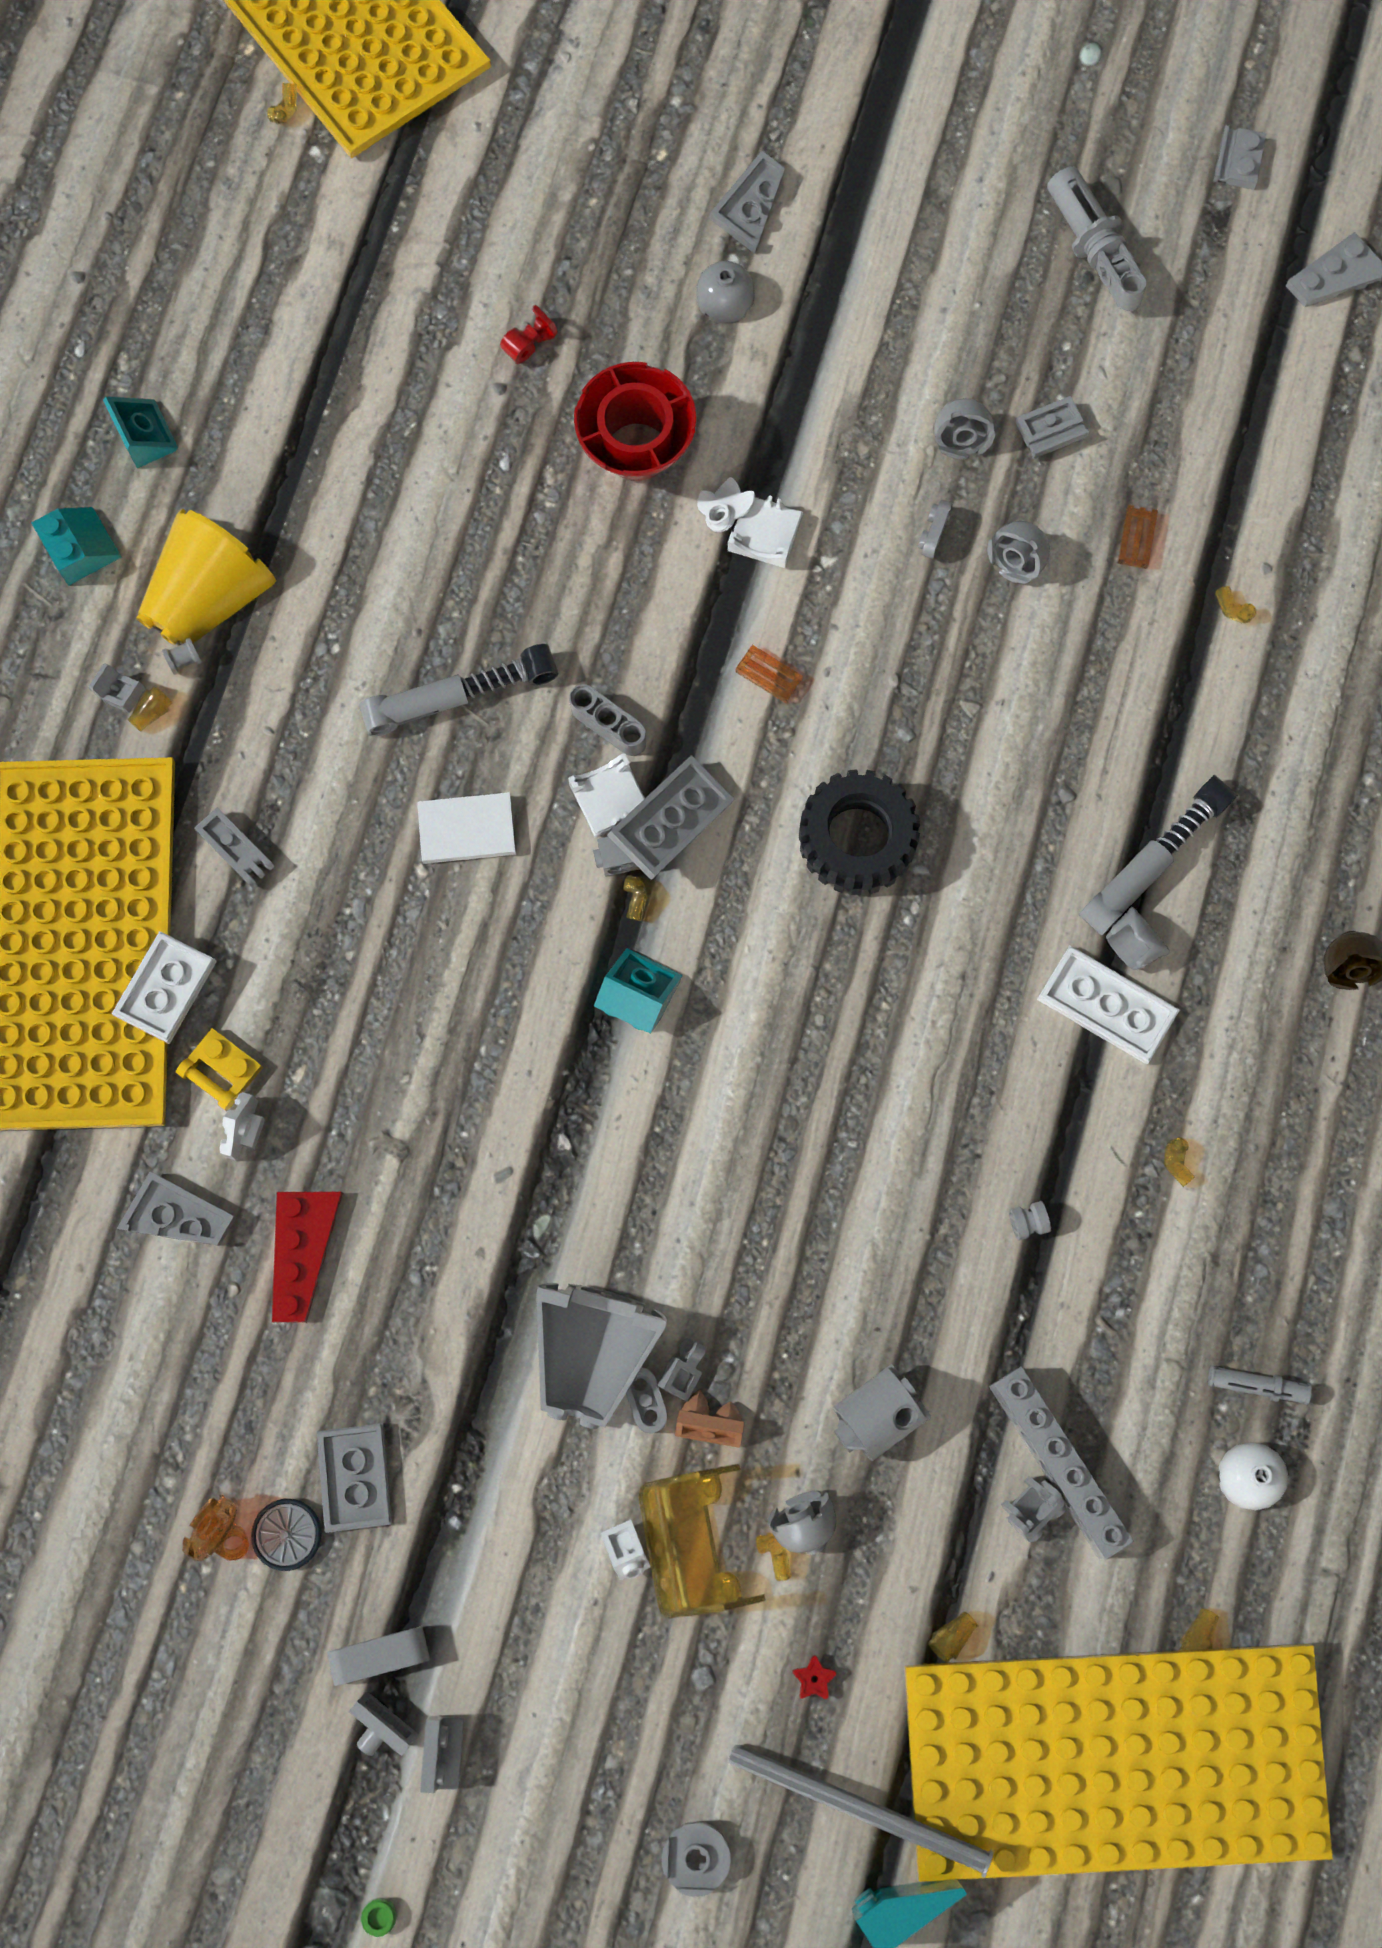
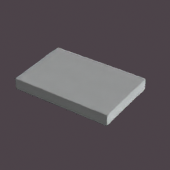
(354, 1478)

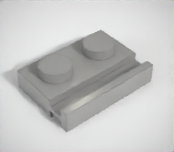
(1239, 157)
(1052, 427)

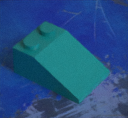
(901, 1910)

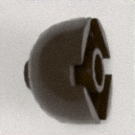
(1353, 959)

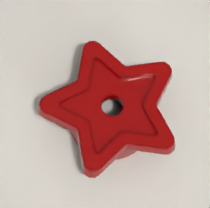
(805, 1674)

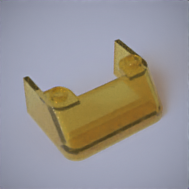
(684, 1547)

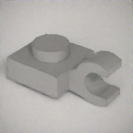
(681, 1374)

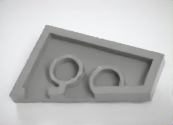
(749, 201)
(1340, 269)
(175, 1213)

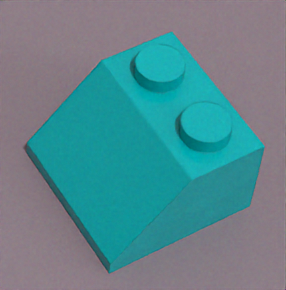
(76, 542)
(637, 990)

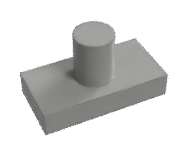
(382, 1726)

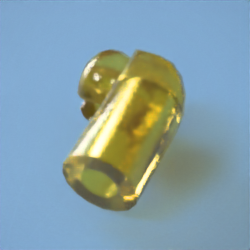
(287, 107)
(1233, 610)
(638, 898)
(1175, 1158)
(778, 1553)

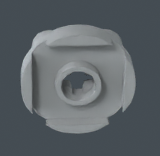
(710, 1873)

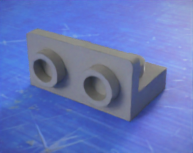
(442, 1754)

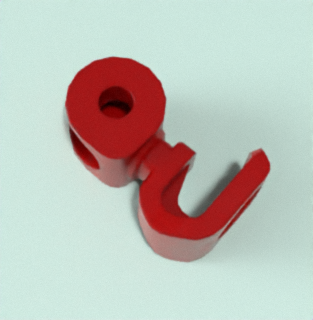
(520, 344)

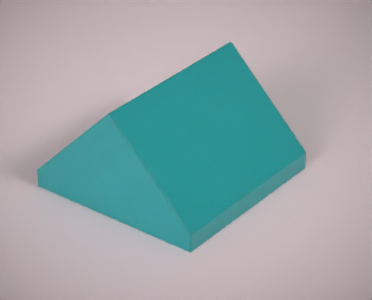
(141, 428)

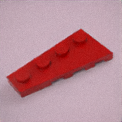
(301, 1242)

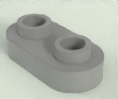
(930, 539)
(647, 1400)

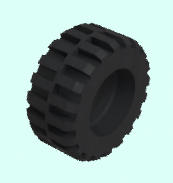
(868, 794)

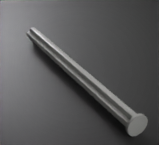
(861, 1809)

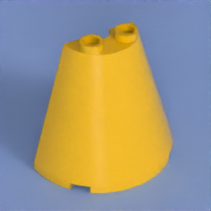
(200, 580)

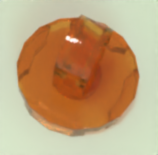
(212, 1528)

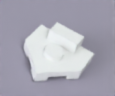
(241, 1127)

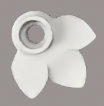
(726, 502)

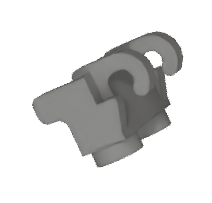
(1034, 1509)

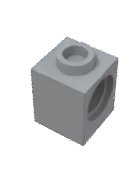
(612, 858)

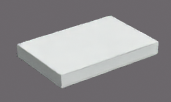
(466, 828)
(164, 987)

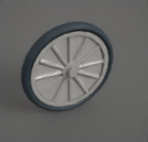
(286, 1534)

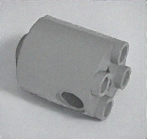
(879, 1414)

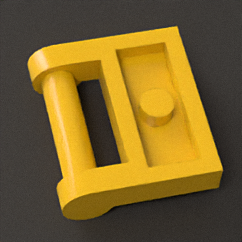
(224, 1059)

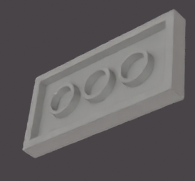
(670, 817)

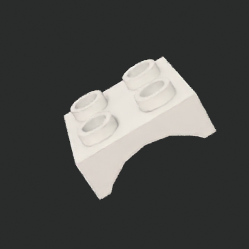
(766, 532)
(607, 794)

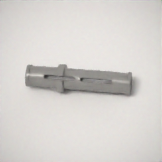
(1271, 1387)

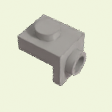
(116, 688)

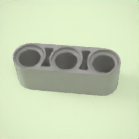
(602, 707)
(378, 1656)

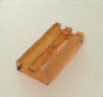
(1142, 514)
(763, 683)

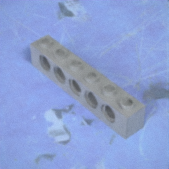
(1061, 1463)

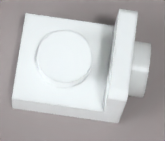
(625, 1550)

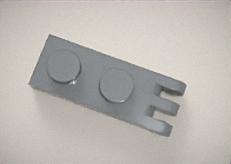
(233, 846)

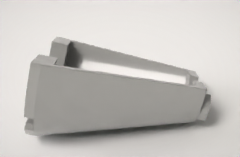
(590, 1350)

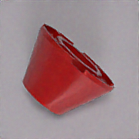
(628, 396)

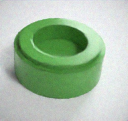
(378, 1917)

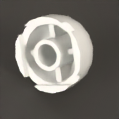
(1241, 1483)

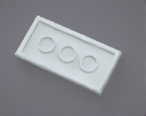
(1108, 1004)

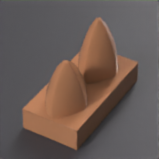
(697, 1424)

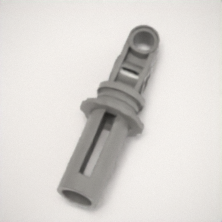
(1098, 238)

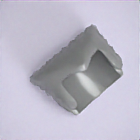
(1136, 941)

